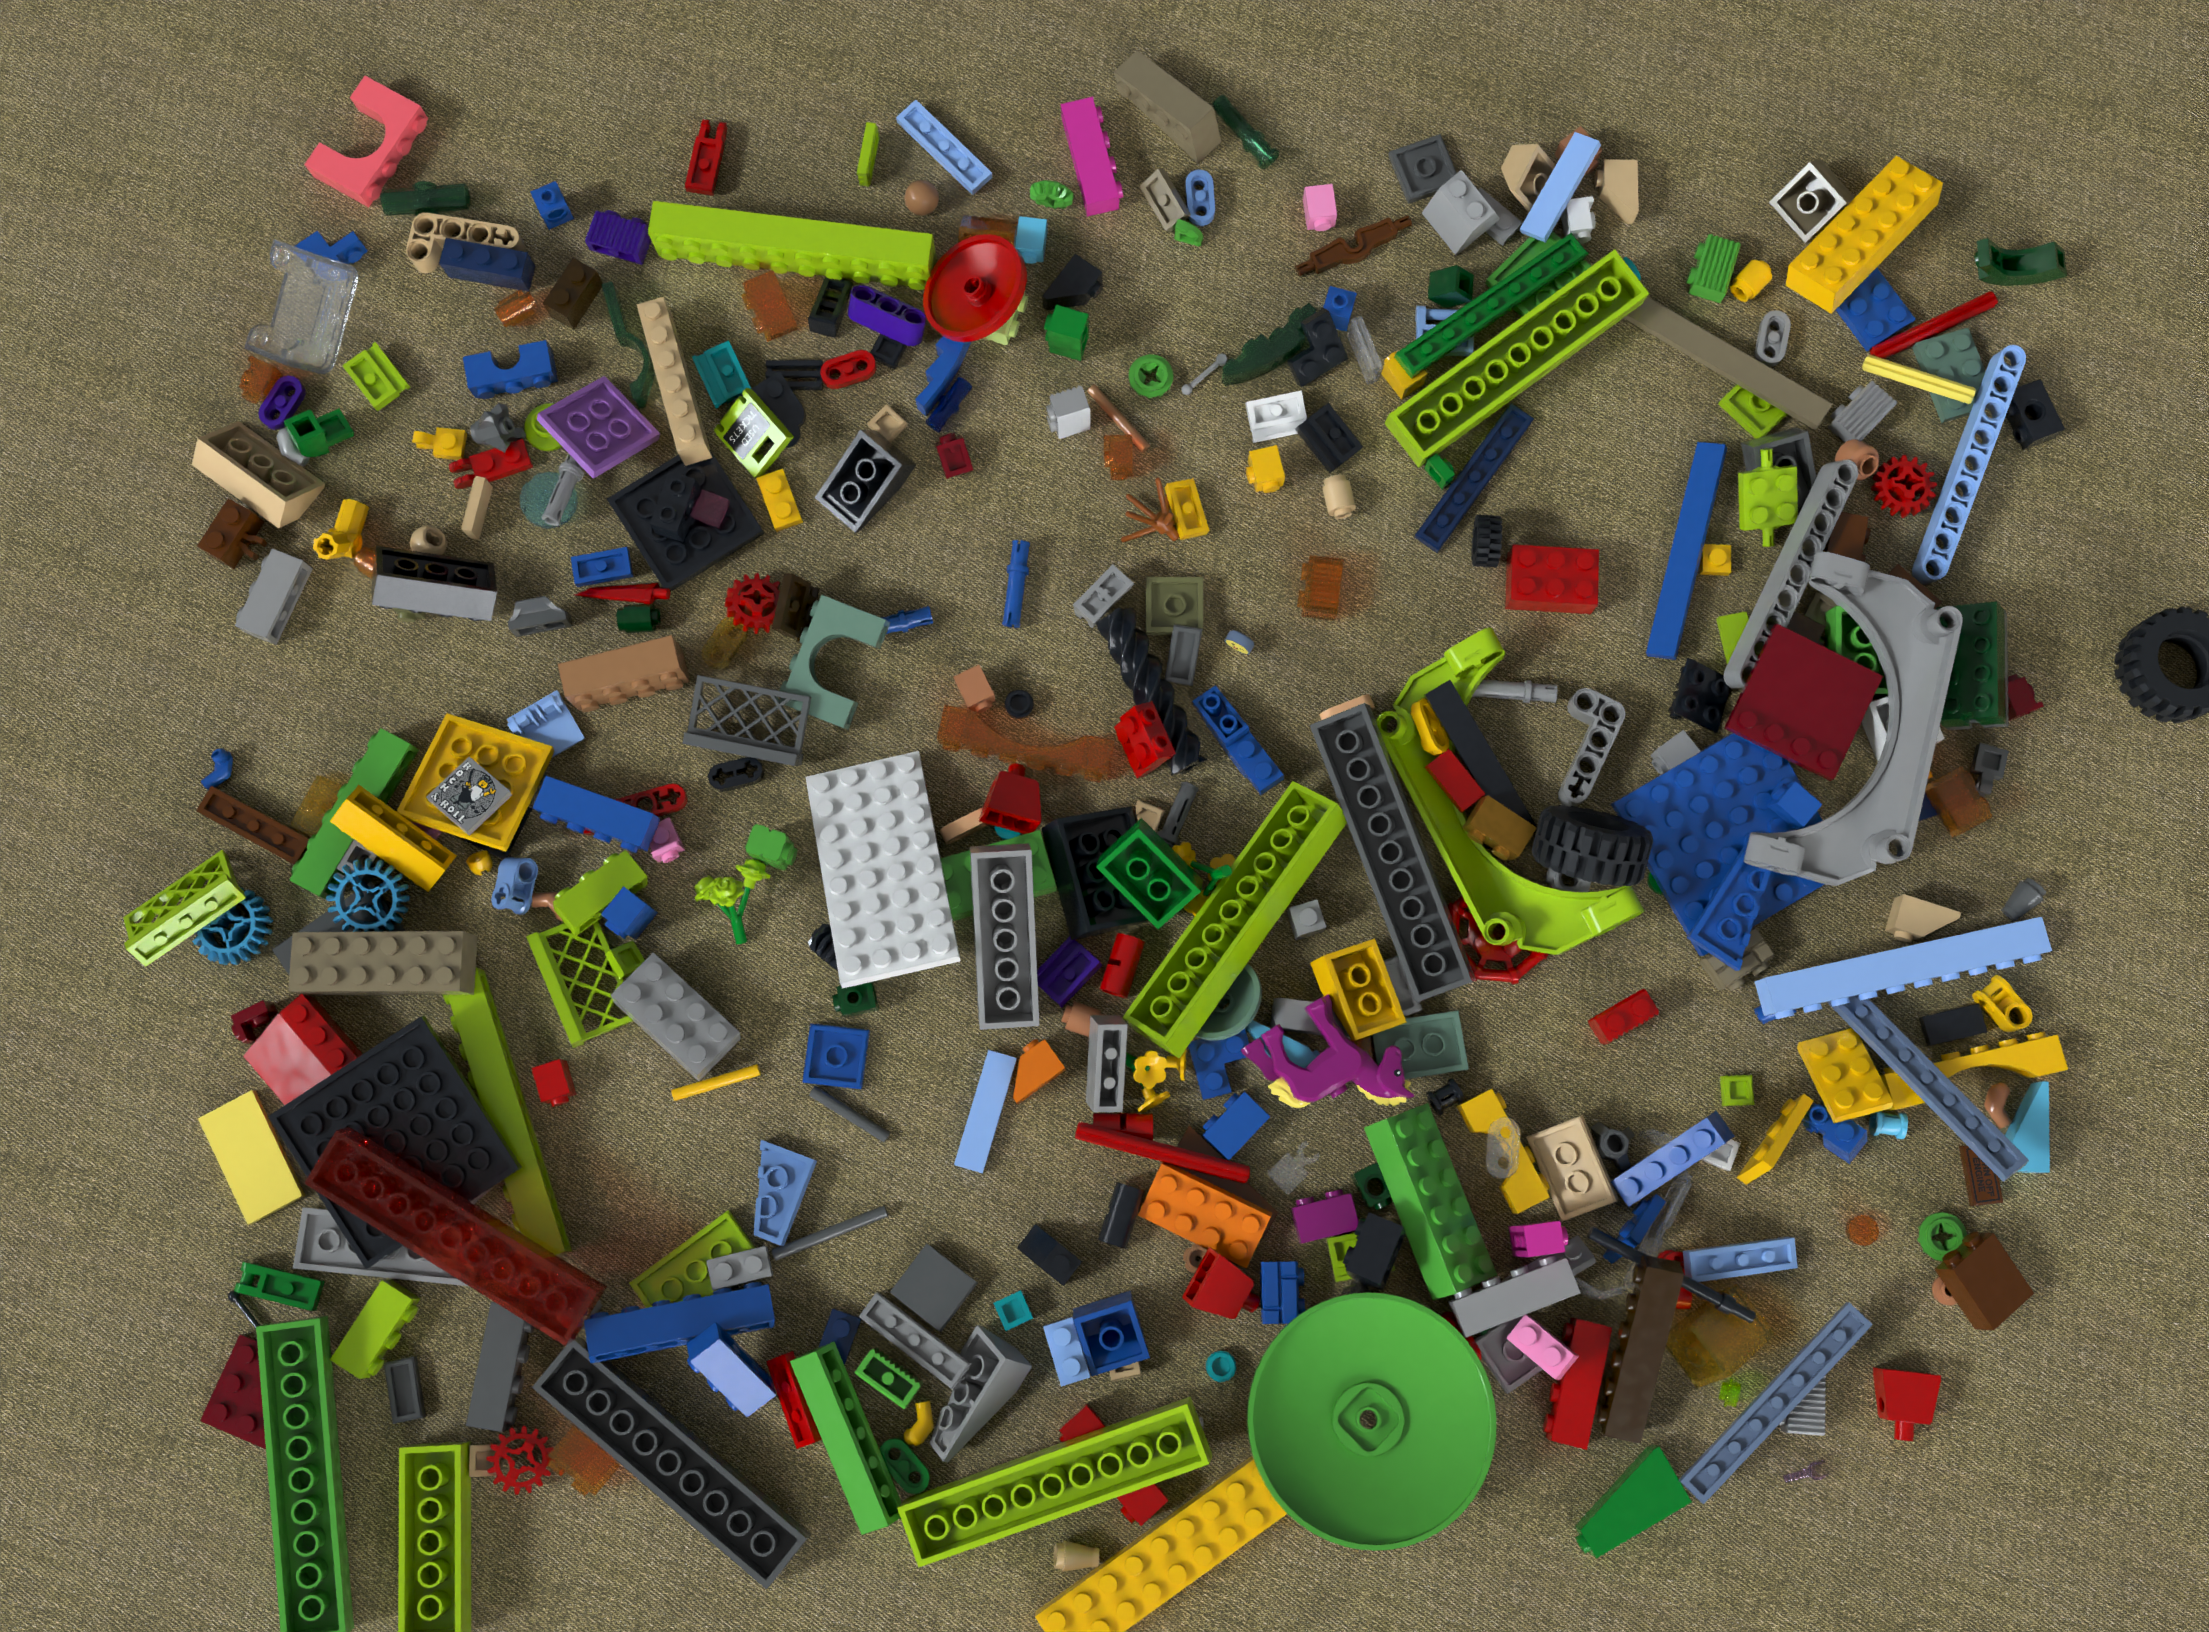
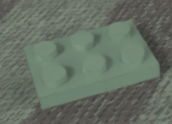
(1955, 359)
(1427, 1045)

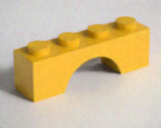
(1525, 1186)

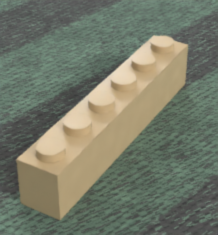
(674, 381)

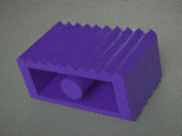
(618, 236)

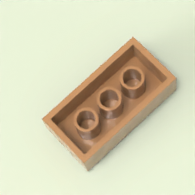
(624, 673)

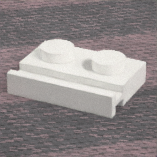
(1276, 416)

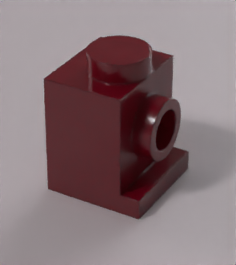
(2021, 698)

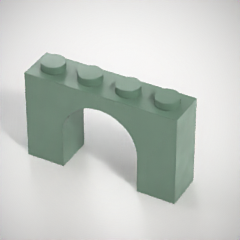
(830, 621)

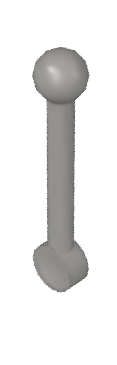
(1221, 360)

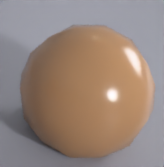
(921, 197)

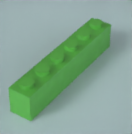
(376, 772)
(847, 1437)

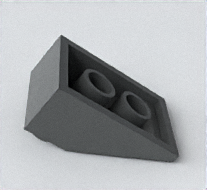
(1789, 448)

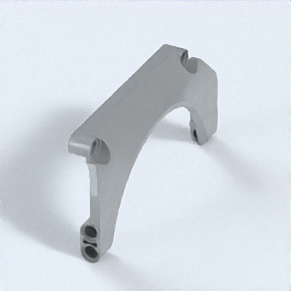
(1917, 668)

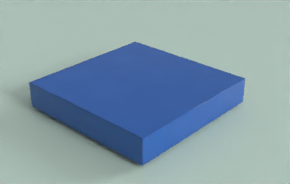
(836, 1056)

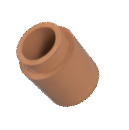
(1078, 1018)

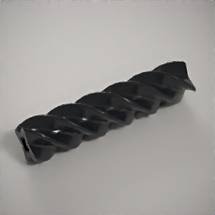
(1143, 676)

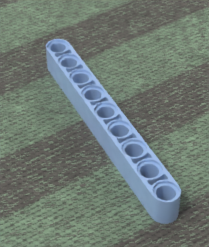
(1978, 455)

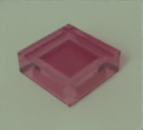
(710, 508)

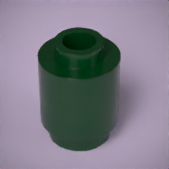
(638, 618)

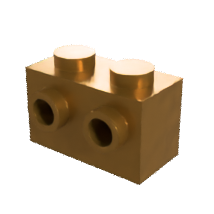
(1498, 828)

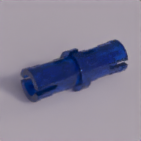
(949, 404)

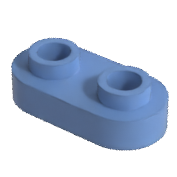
(1200, 199)

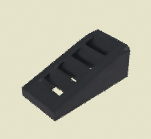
(824, 322)

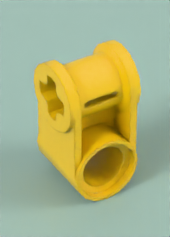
(2001, 1003)

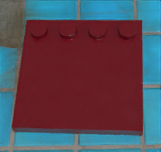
(1803, 702)

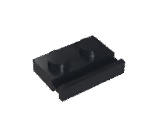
(1329, 438)

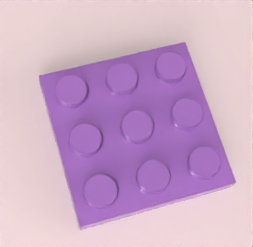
(598, 426)

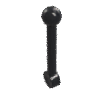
(235, 1297)

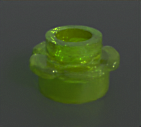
(1730, 1393)

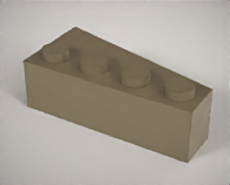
(1169, 105)

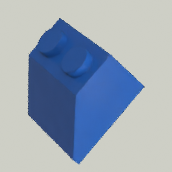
(1110, 1333)

